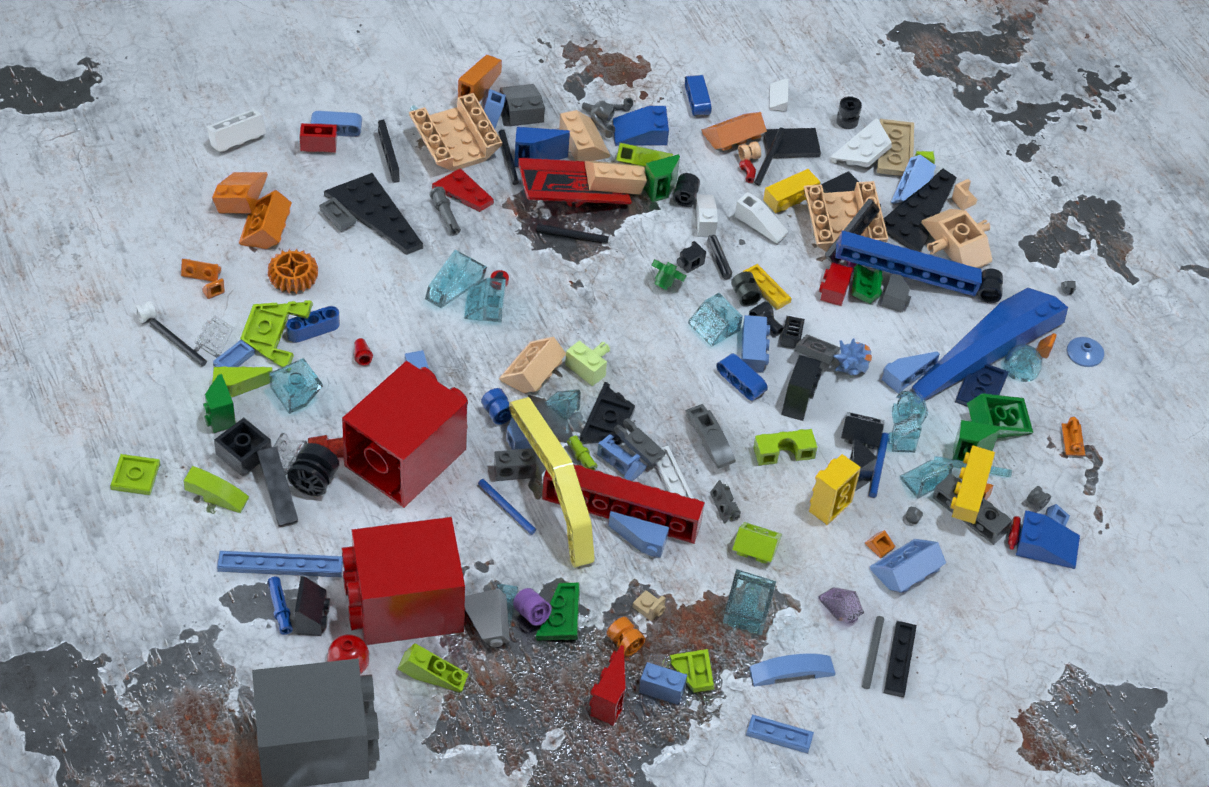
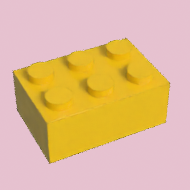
(834, 489)

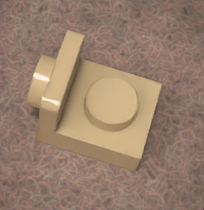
(649, 605)

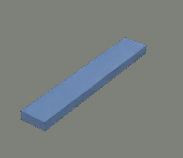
(280, 563)

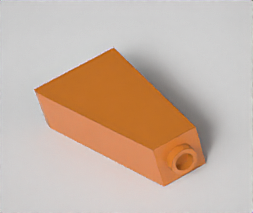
(480, 77)

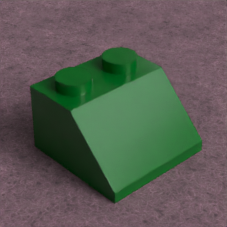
(219, 406)

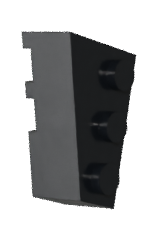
(801, 387)

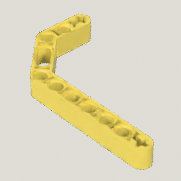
(563, 476)

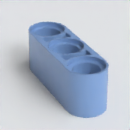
(347, 123)

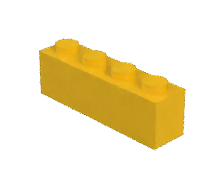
(973, 484)

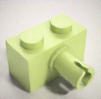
(587, 362)

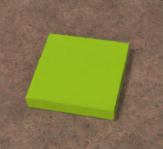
(135, 474)

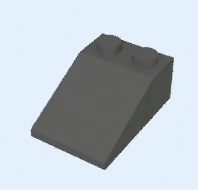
(523, 104)

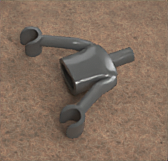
(606, 111)

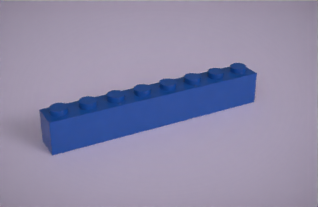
(908, 263)

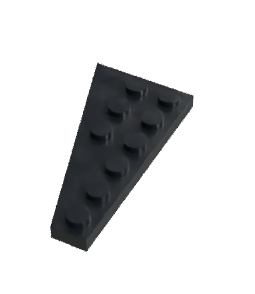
(375, 209)
(905, 220)

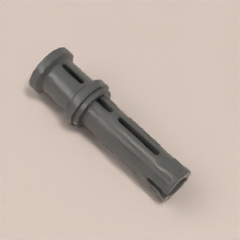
(443, 205)

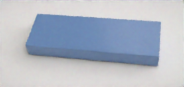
(780, 733)

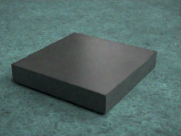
(817, 349)

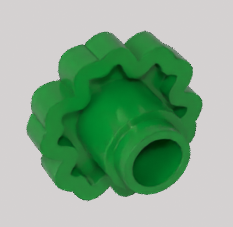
(667, 274)

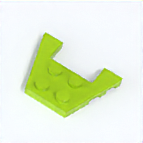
(266, 327)

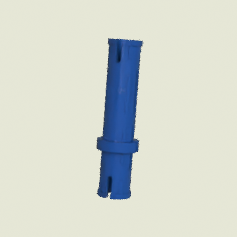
(281, 612)

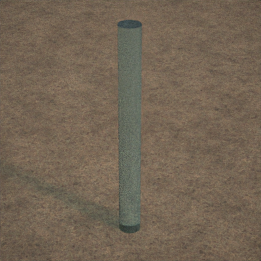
(959, 464)

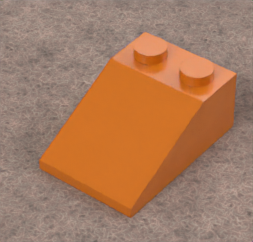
(239, 192)

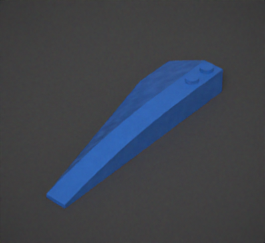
(1007, 325)

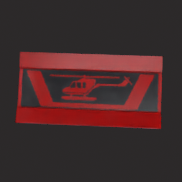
(563, 182)

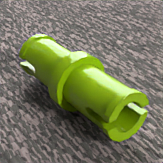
(581, 453)

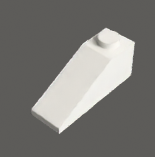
(706, 215)

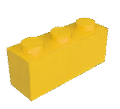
(789, 191)

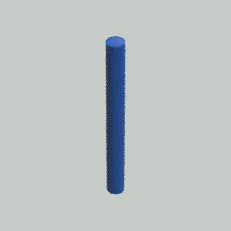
(879, 465)
(507, 506)

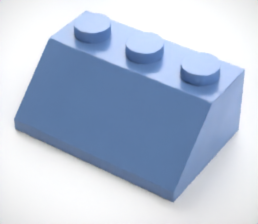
(909, 564)

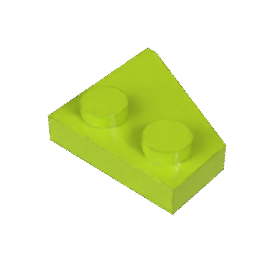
(697, 667)

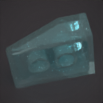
(749, 602)

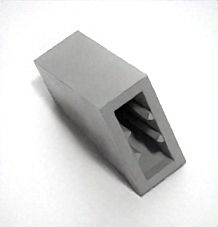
(489, 616)

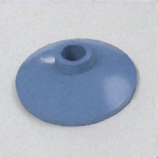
(1085, 351)

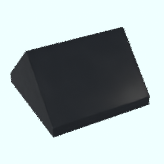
(866, 460)

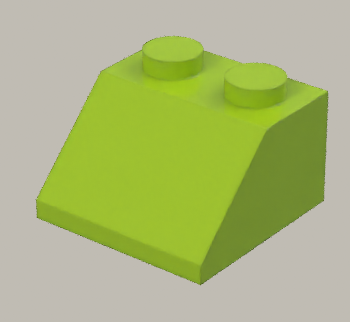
(756, 542)

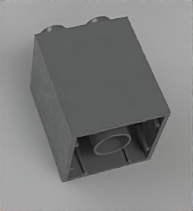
(315, 723)

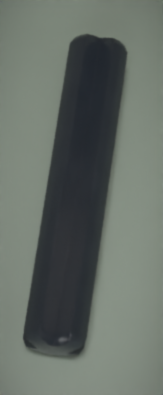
(719, 256)

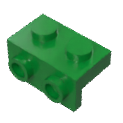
(866, 283)

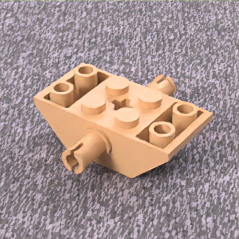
(959, 237)

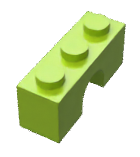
(799, 442)

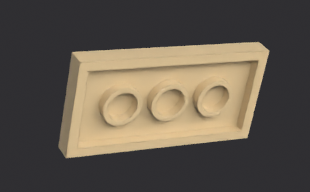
(902, 139)

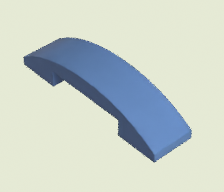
(791, 666)

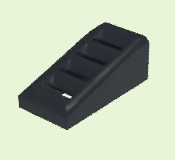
(787, 339)

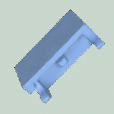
(616, 455)

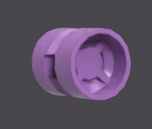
(532, 606)

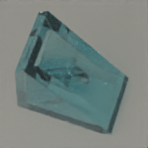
(565, 402)

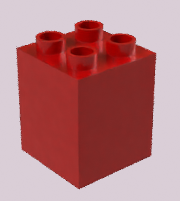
(405, 432)
(404, 581)

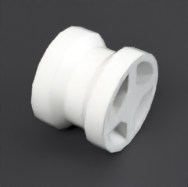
(145, 311)

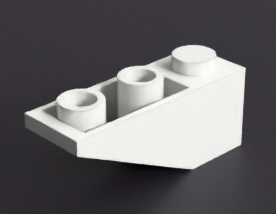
(758, 216)

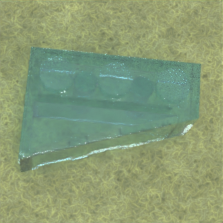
(454, 279)

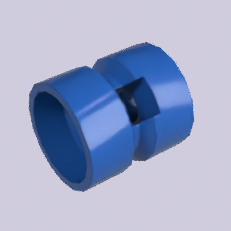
(497, 406)

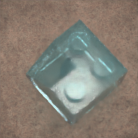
(295, 385)

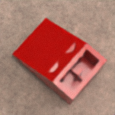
(610, 692)

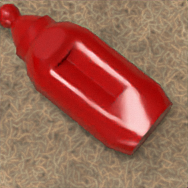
(1013, 537)

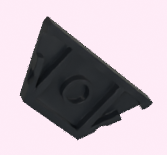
(607, 413)

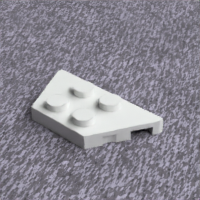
(865, 146)

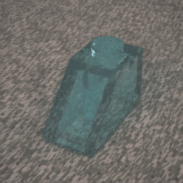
(905, 434)

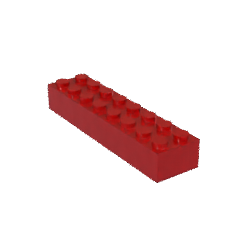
(612, 493)

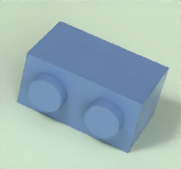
(662, 683)

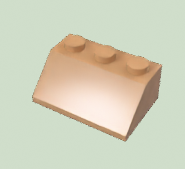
(584, 139)
(615, 177)
(534, 365)

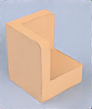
(962, 196)

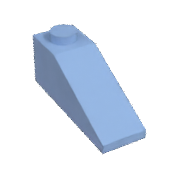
(917, 174)

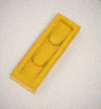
(769, 288)

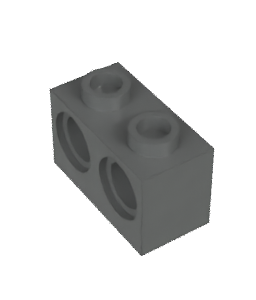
(515, 464)

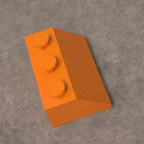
(735, 130)
(267, 221)

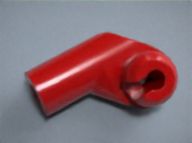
(751, 171)

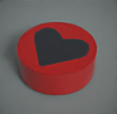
(500, 274)

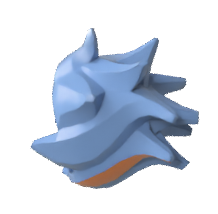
(853, 357)

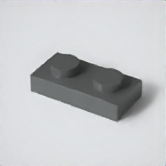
(337, 214)

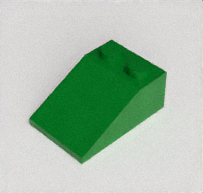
(1001, 411)

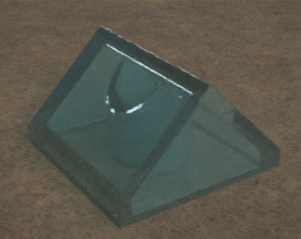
(926, 477)

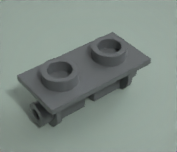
(723, 500)

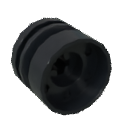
(313, 469)

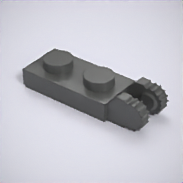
(640, 442)

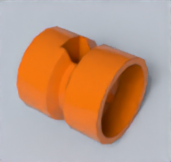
(623, 633)

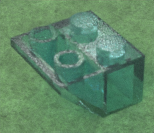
(486, 300)
(716, 320)

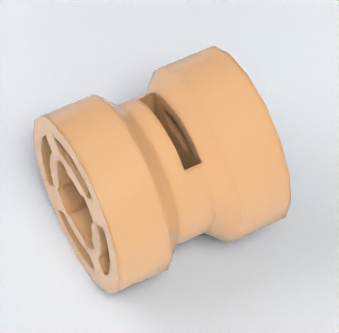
(749, 151)

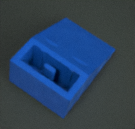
(541, 144)

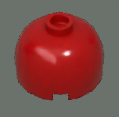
(349, 647)

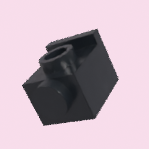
(691, 257)

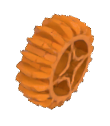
(292, 271)

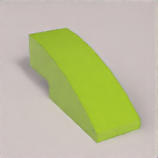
(215, 489)

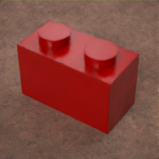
(318, 137)
(835, 284)

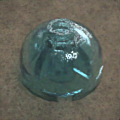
(1023, 362)
(909, 405)

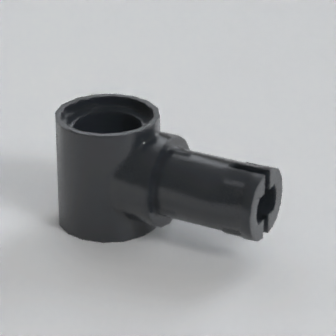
(766, 310)

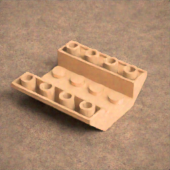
(458, 135)
(835, 210)

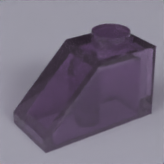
(842, 604)

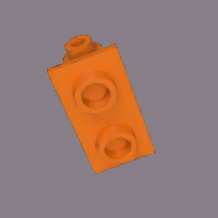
(200, 270)
(1073, 437)

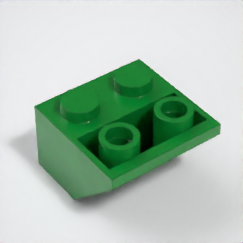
(661, 177)
(974, 434)

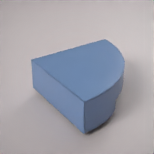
(635, 470)

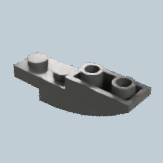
(711, 435)

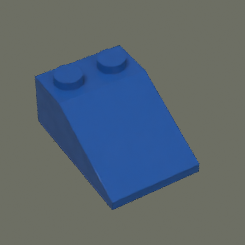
(642, 127)
(1047, 540)

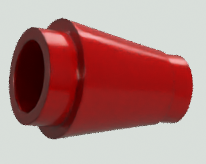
(362, 352)

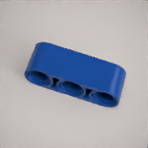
(698, 95)
(317, 324)
(742, 376)

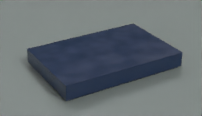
(984, 381)

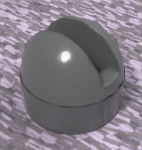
(1068, 287)
(913, 515)

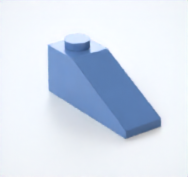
(908, 370)
(643, 535)

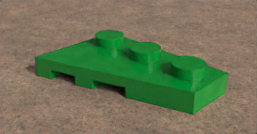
(564, 614)

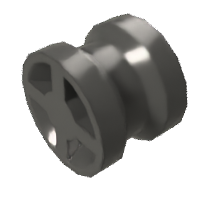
(1038, 498)

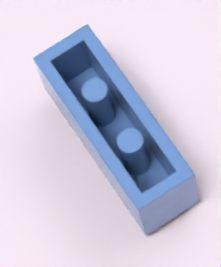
(755, 342)

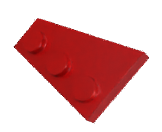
(464, 188)

